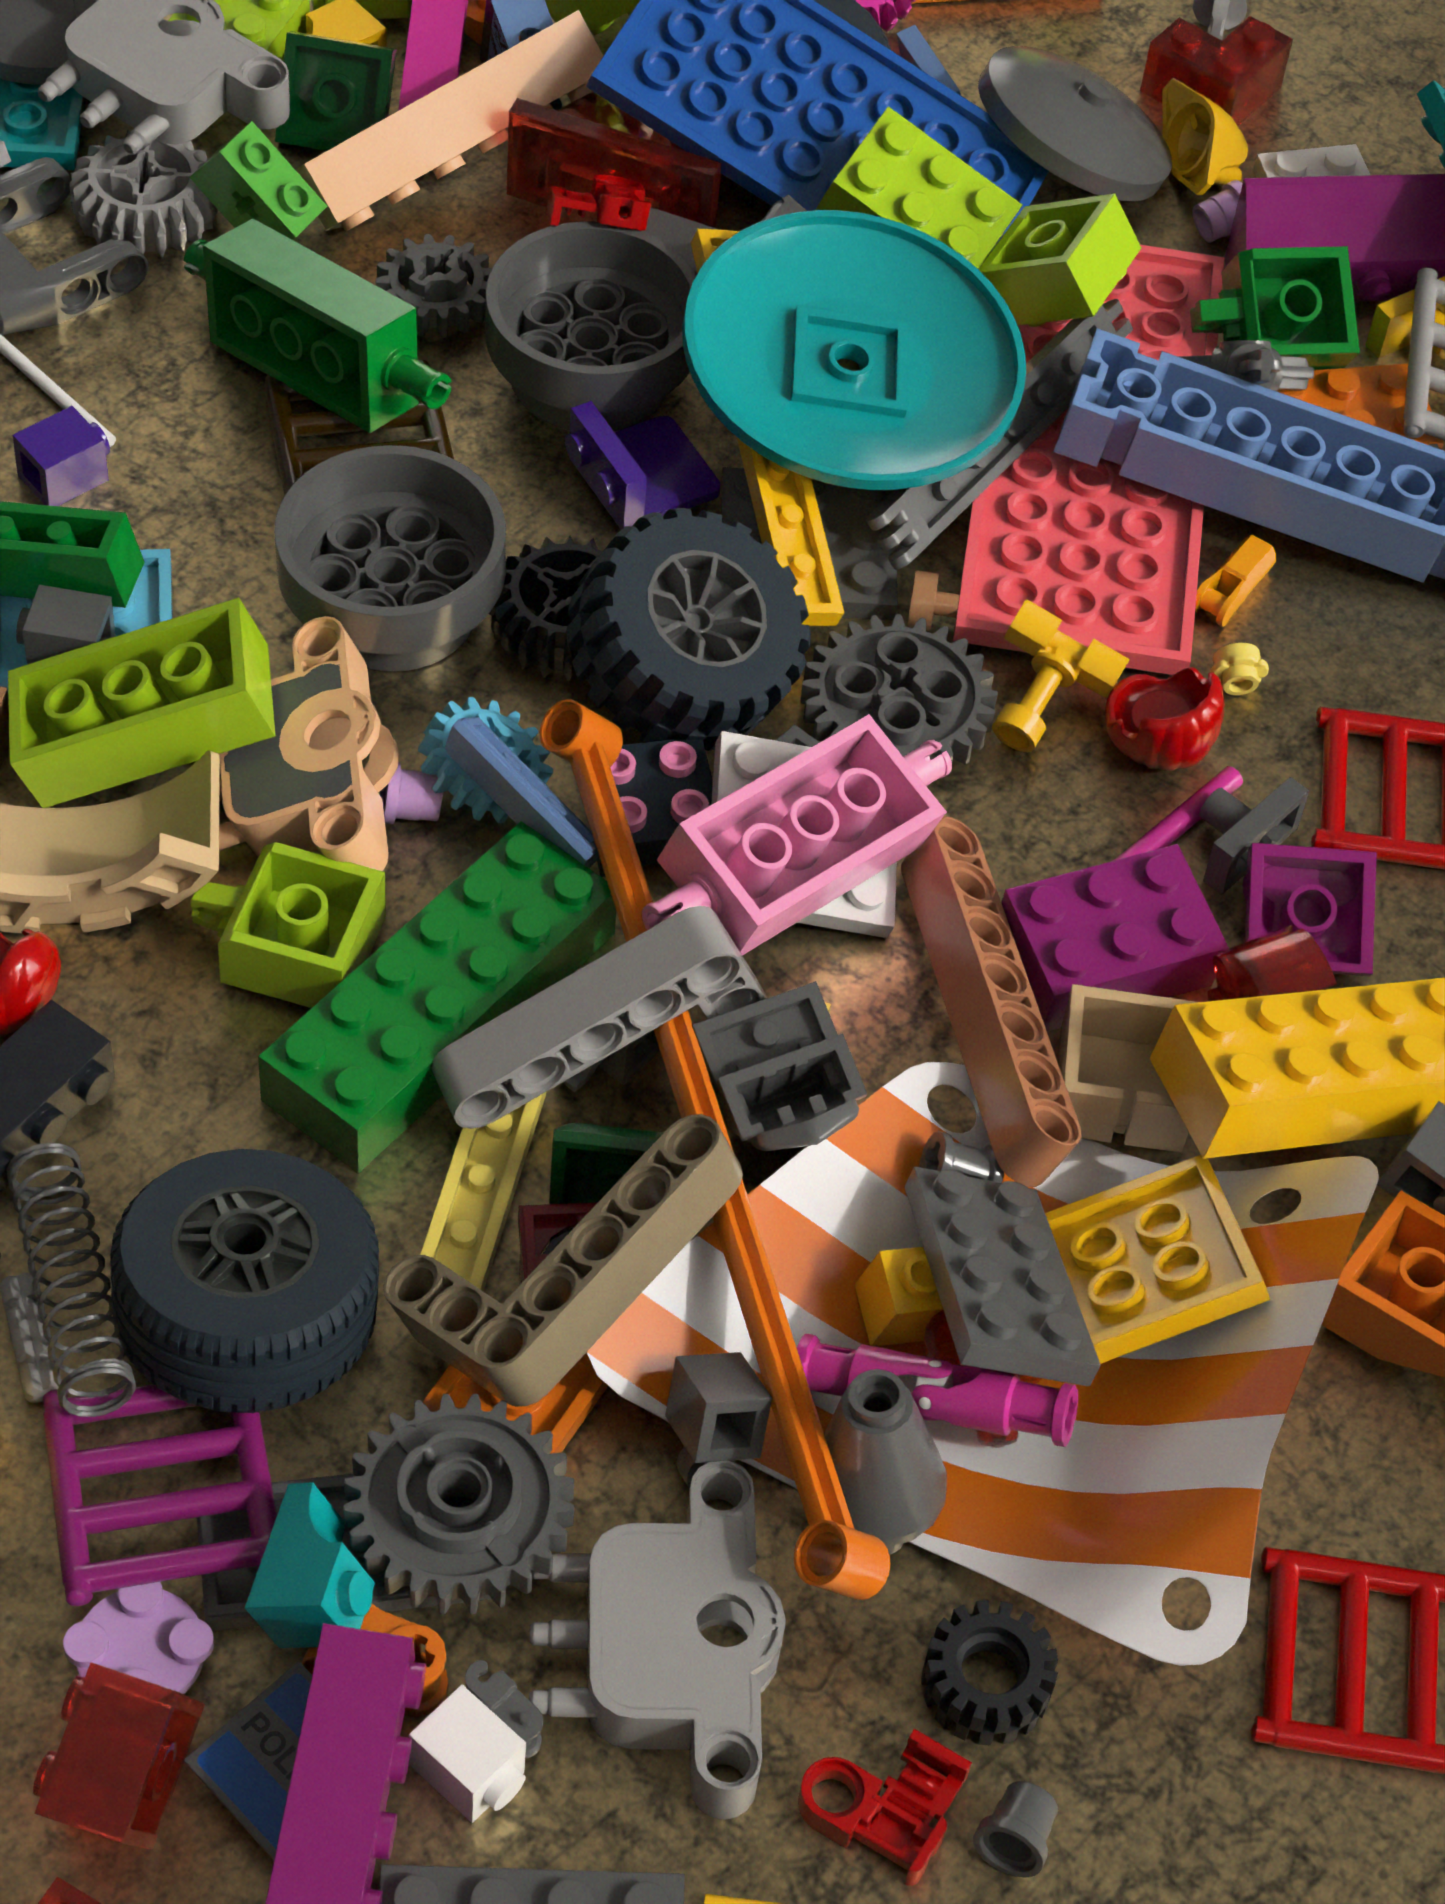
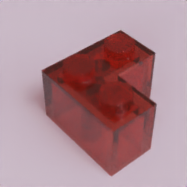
(1231, 72)

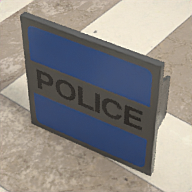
(254, 1756)

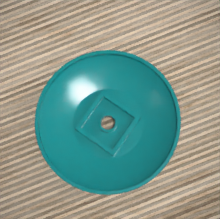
(835, 285)

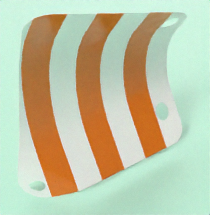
(1163, 1438)

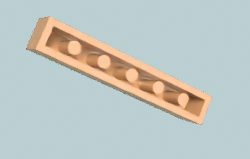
(449, 122)

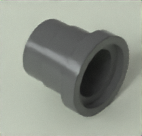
(1017, 1830)

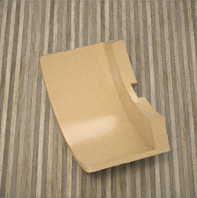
(111, 856)

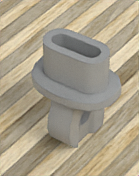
(1219, 14)

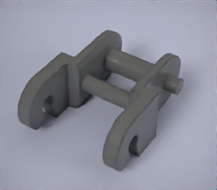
(508, 1703)

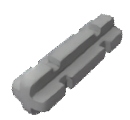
(27, 1336)

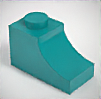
(308, 1573)

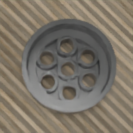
(589, 319)
(393, 550)

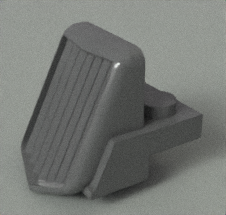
(781, 1070)

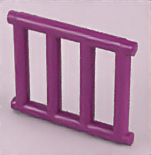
(78, 1521)

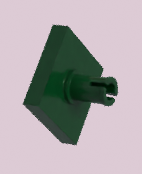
(334, 89)

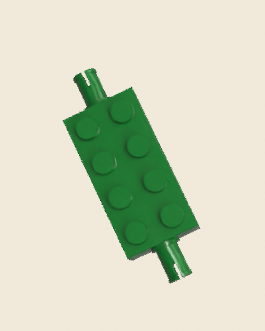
(314, 325)

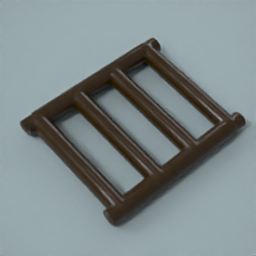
(289, 426)

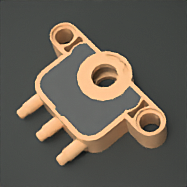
(310, 777)

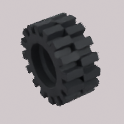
(995, 1634)

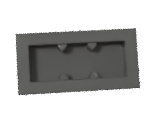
(1241, 826)

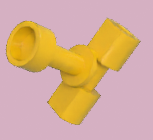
(1057, 663)

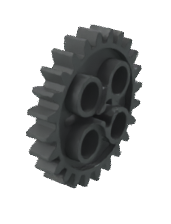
(906, 682)

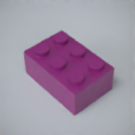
(1115, 928)

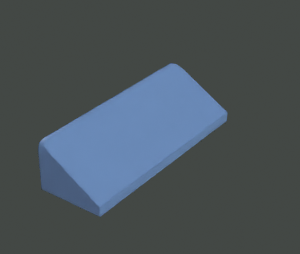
(518, 788)

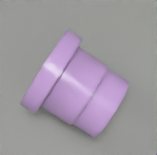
(1216, 214)
(411, 797)

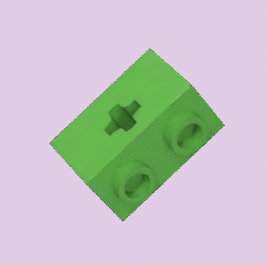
(256, 182)

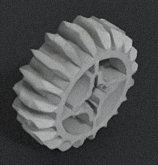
(141, 195)

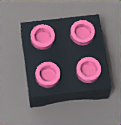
(659, 789)

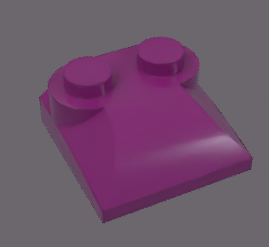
(1319, 891)

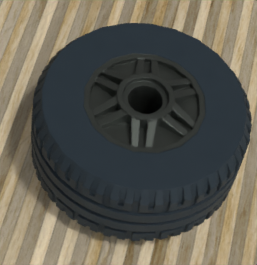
(244, 1280)

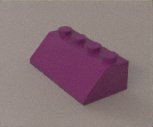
(1385, 220)

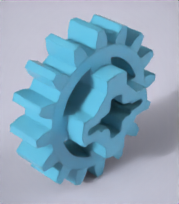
(454, 778)

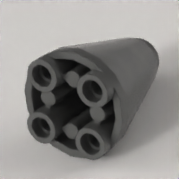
(886, 1460)

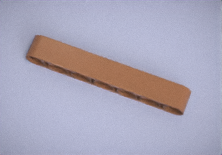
(990, 1004)

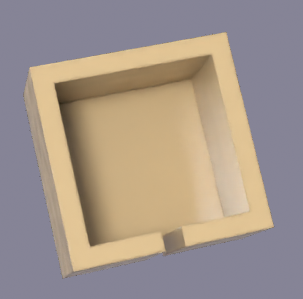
(1109, 1070)

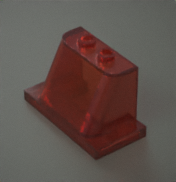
(600, 138)

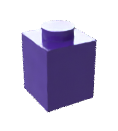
(61, 457)

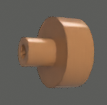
(928, 601)

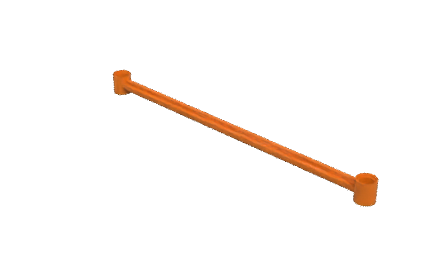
(829, 1549)

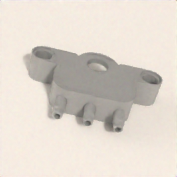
(167, 74)
(647, 1662)

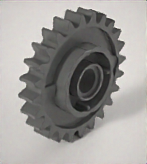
(466, 1550)

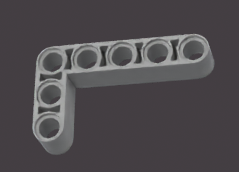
(594, 1015)

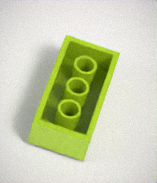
(140, 703)

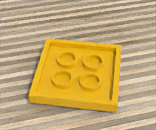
(1155, 1258)

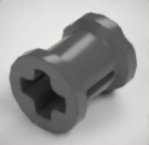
(943, 1154)

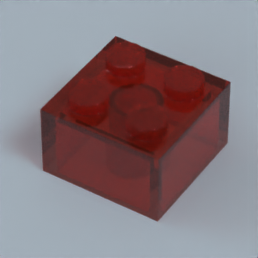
(117, 1756)

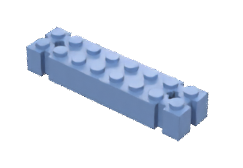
(1259, 456)

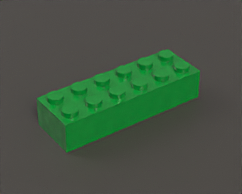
(493, 938)

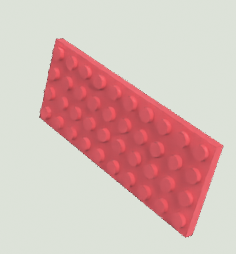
(1080, 536)

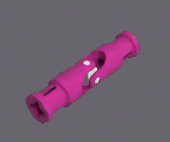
(948, 1392)

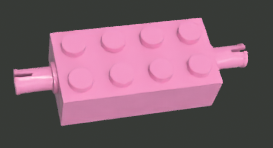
(803, 833)

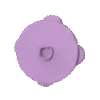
(144, 1636)

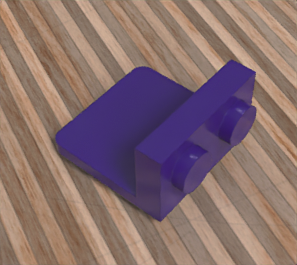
(638, 467)

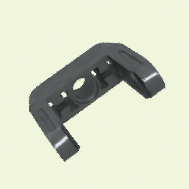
(34, 297)

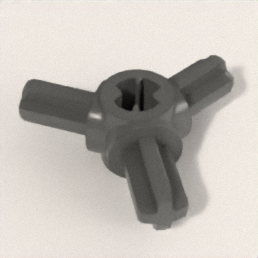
(1258, 364)

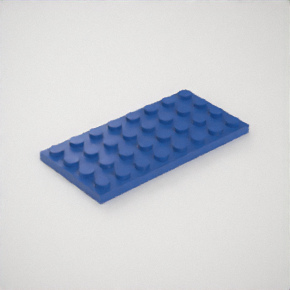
(787, 95)

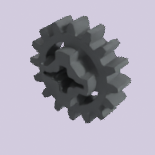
(437, 282)

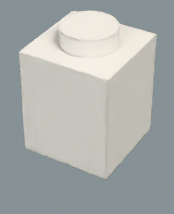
(468, 1755)

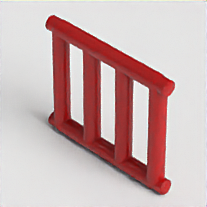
(1395, 733)
(1347, 1735)

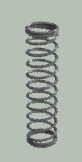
(106, 1365)

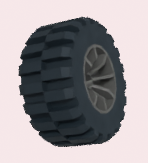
(688, 628)

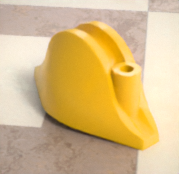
(1201, 139)

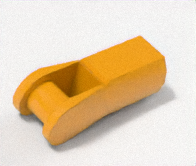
(1235, 579)

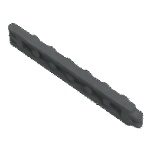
(1051, 375)

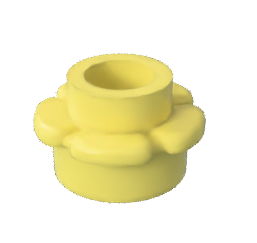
(1239, 668)

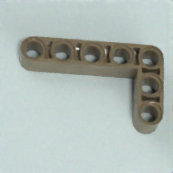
(584, 1283)

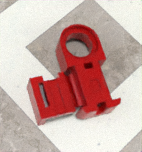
(609, 196)
(903, 1812)

